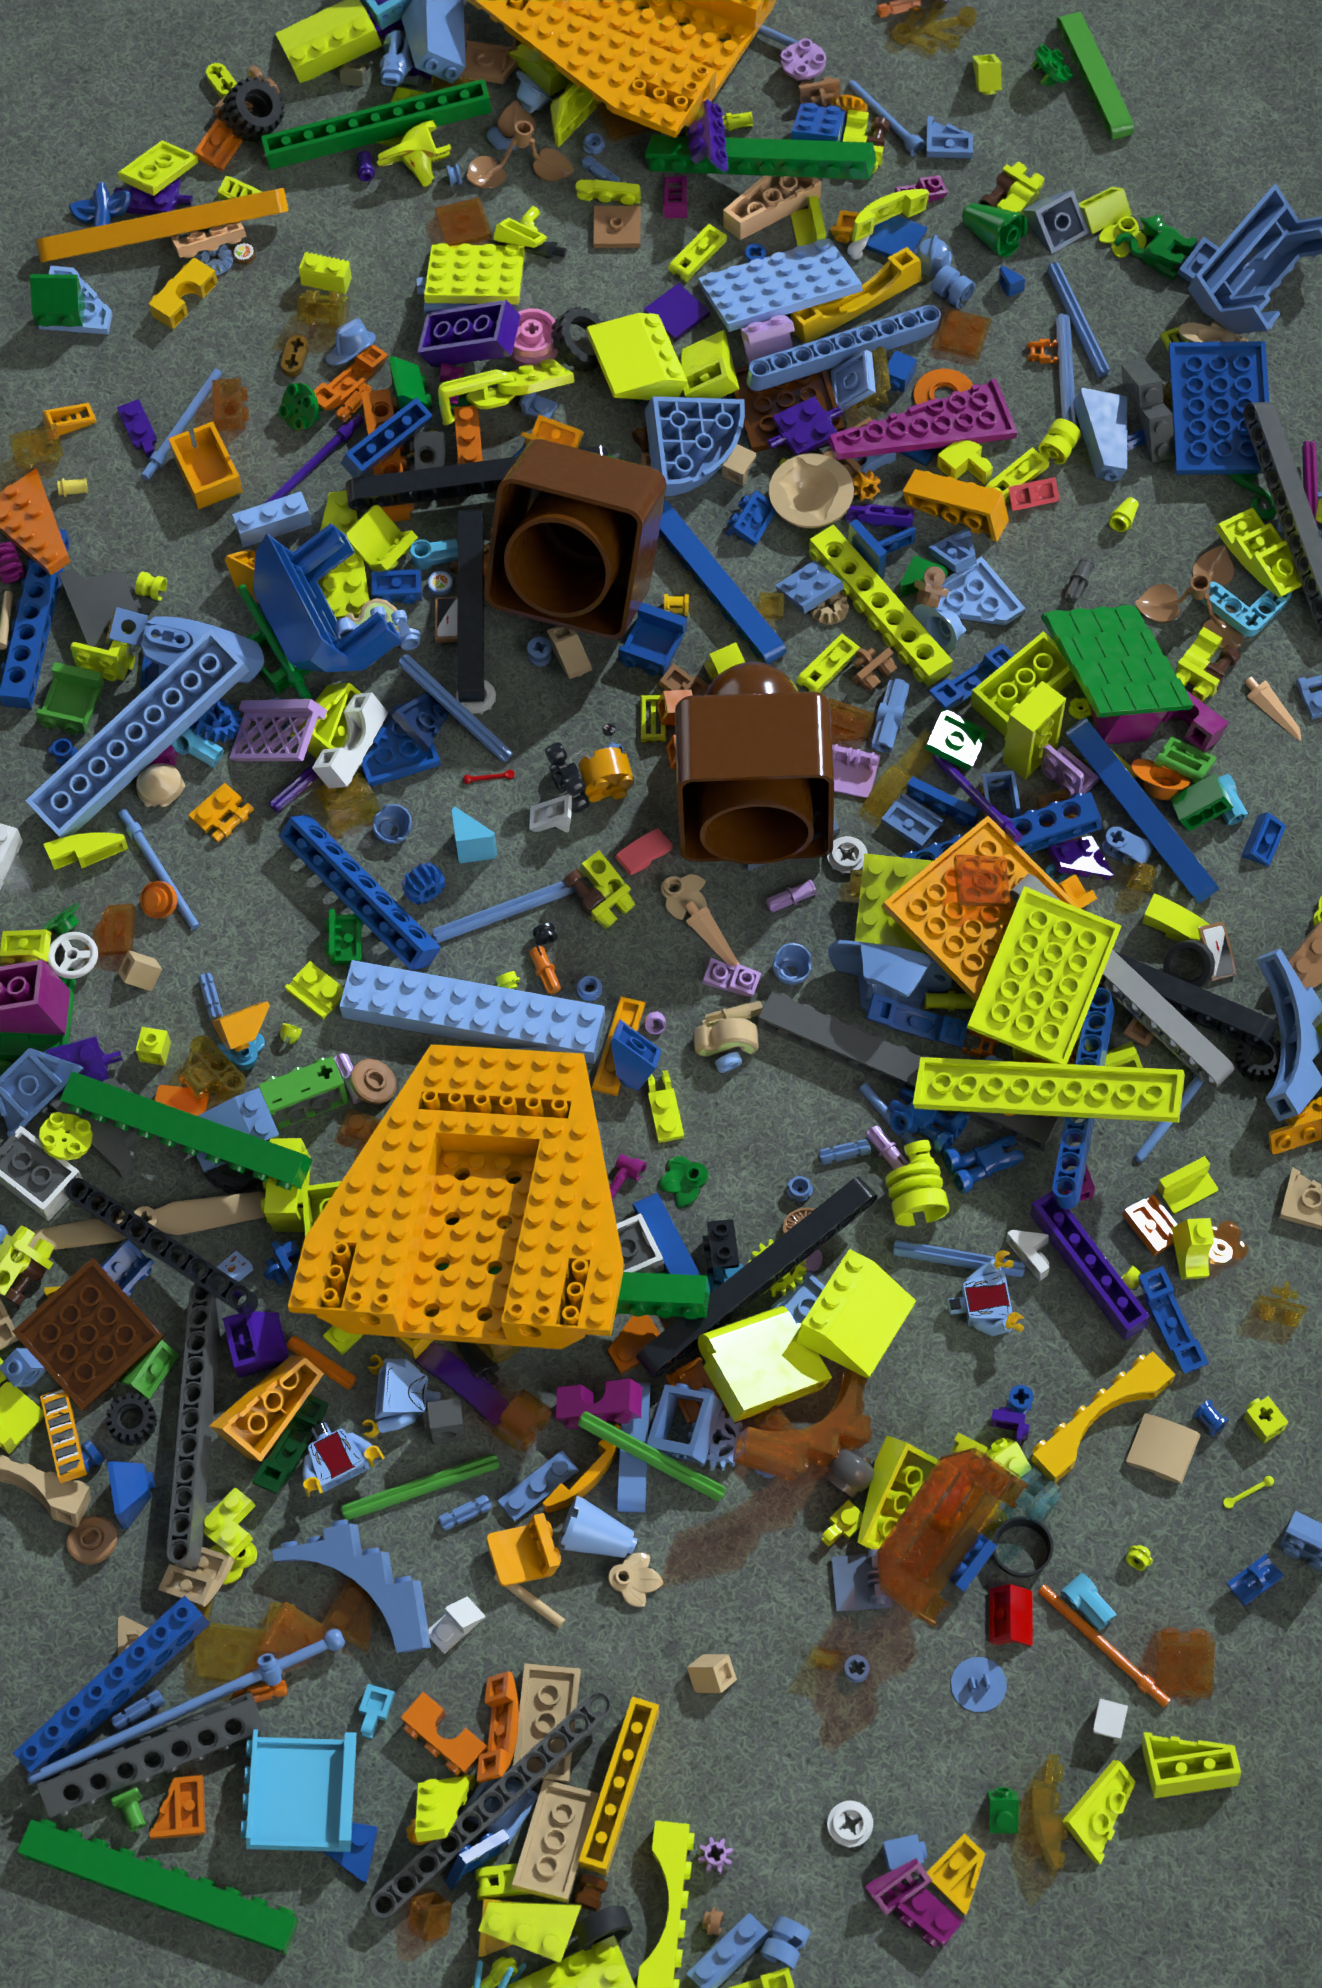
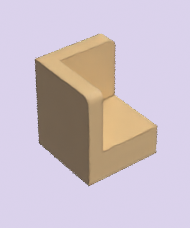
(737, 465)
(139, 970)
(711, 1673)

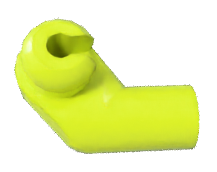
(529, 218)

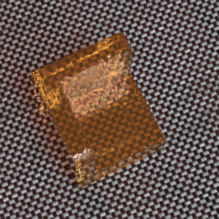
(429, 1916)

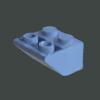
(1303, 1540)

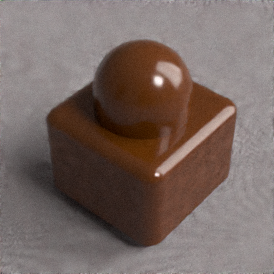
(574, 538)
(754, 769)

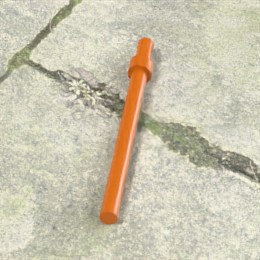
(1145, 1683)

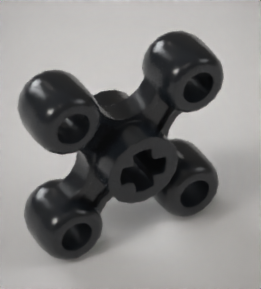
(567, 776)

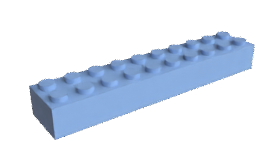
(138, 735)
(470, 1010)

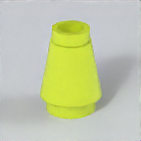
(1124, 515)

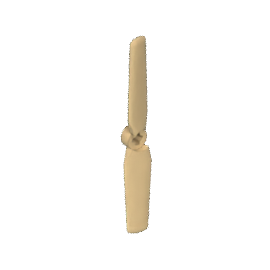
(173, 1219)

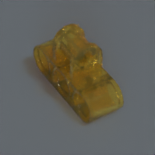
(202, 1073)

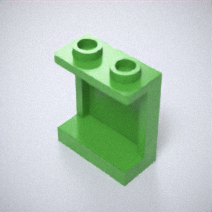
(71, 698)

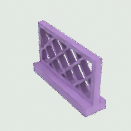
(279, 713)

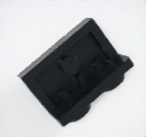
(722, 1248)

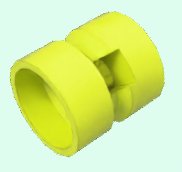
(1059, 441)

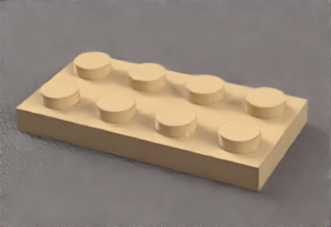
(545, 1700)
(555, 1841)

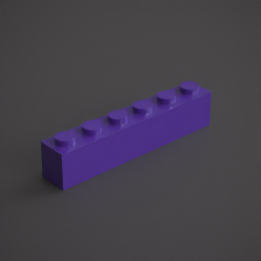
(1090, 1266)

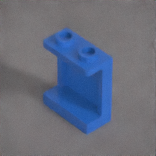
(653, 640)

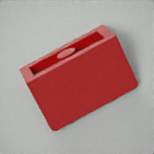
(1010, 1615)

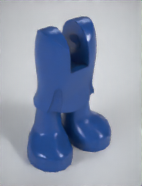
(925, 1118)
(988, 1158)

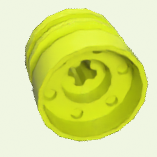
(917, 1189)

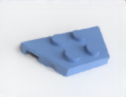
(31, 1086)

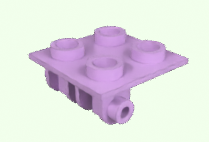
(854, 771)

